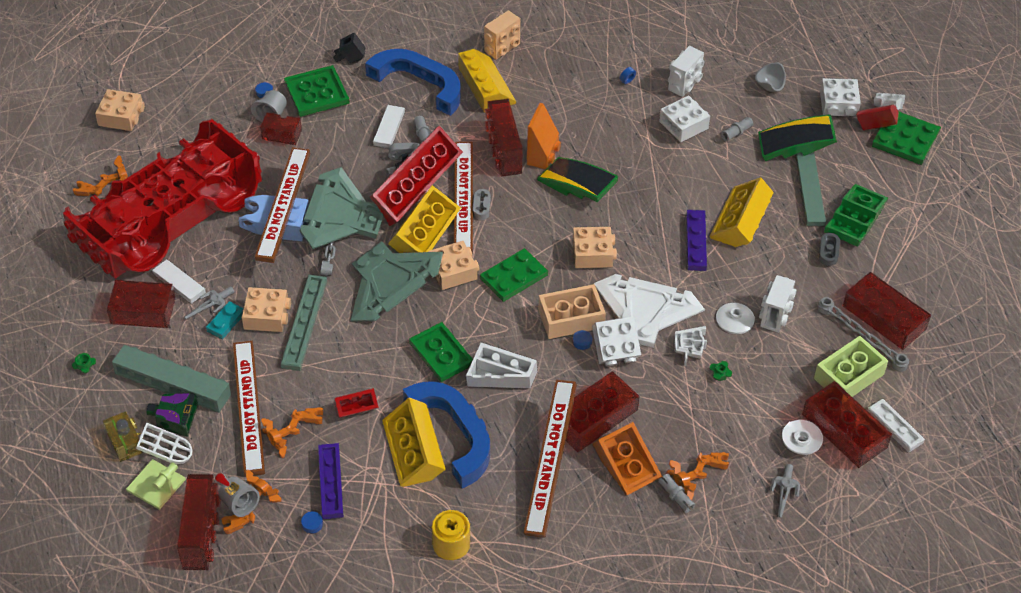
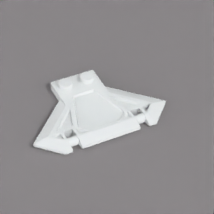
(648, 303)

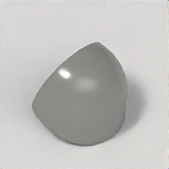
(771, 77)

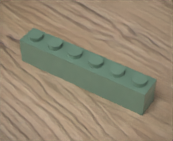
(171, 377)

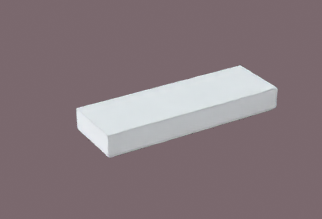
(389, 126)
(181, 282)
(900, 428)

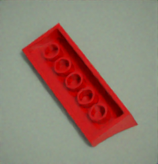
(415, 175)

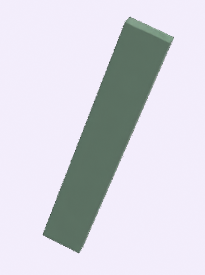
(810, 189)
(304, 323)

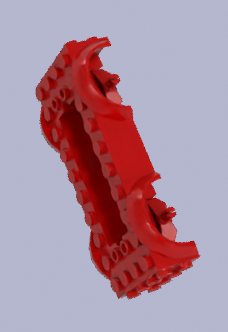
(136, 237)

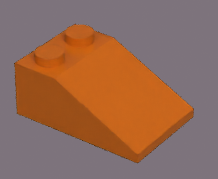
(542, 139)
(627, 458)

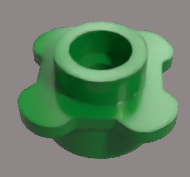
(83, 358)
(718, 374)

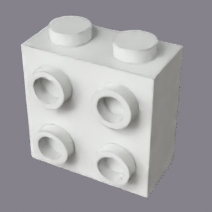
(685, 71)
(840, 97)
(684, 118)
(777, 303)
(616, 341)

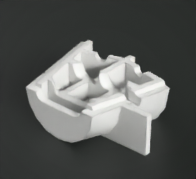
(885, 99)
(690, 342)

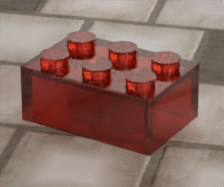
(141, 304)

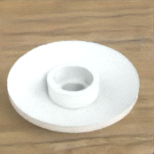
(735, 318)
(805, 431)

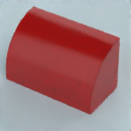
(878, 117)
(355, 403)

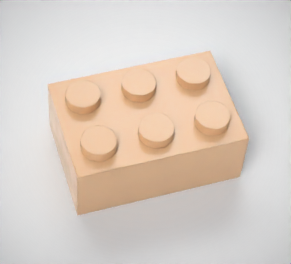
(570, 311)

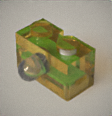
(123, 435)

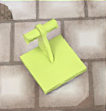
(156, 483)

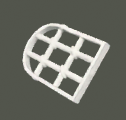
(156, 446)

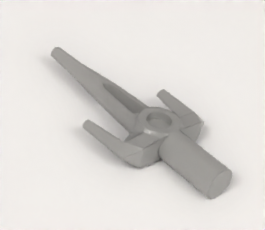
(215, 299)
(786, 484)

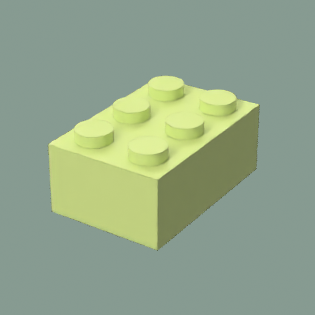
(852, 367)

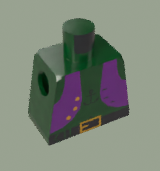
(174, 412)

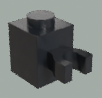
(350, 48)

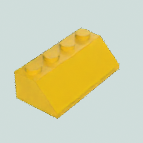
(483, 78)
(742, 213)
(425, 223)
(413, 443)

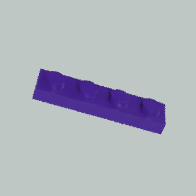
(696, 240)
(330, 481)

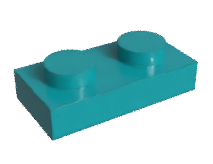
(225, 320)

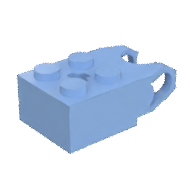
(262, 211)

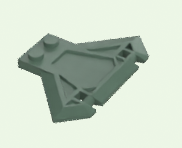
(339, 211)
(390, 279)

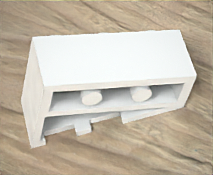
(500, 369)

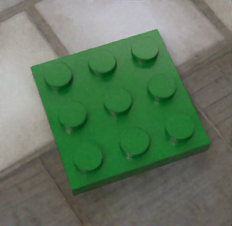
(316, 90)
(908, 139)

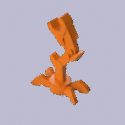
(86, 189)
(275, 436)
(683, 479)
(264, 489)

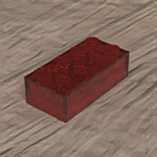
(504, 137)
(886, 310)
(600, 410)
(847, 424)
(198, 522)

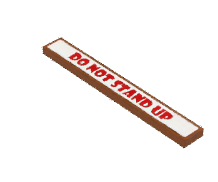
(464, 195)
(282, 205)
(248, 408)
(550, 459)

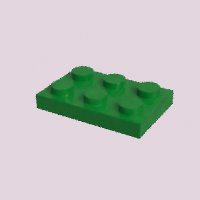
(514, 274)
(441, 351)

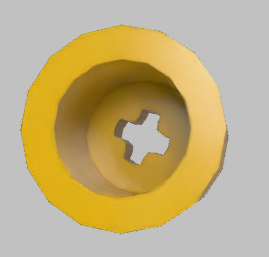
(451, 535)

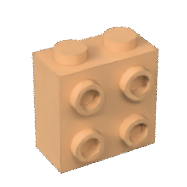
(502, 35)
(119, 110)
(593, 247)
(456, 265)
(266, 309)

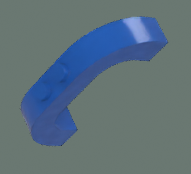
(421, 66)
(442, 396)

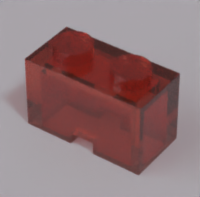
(281, 129)

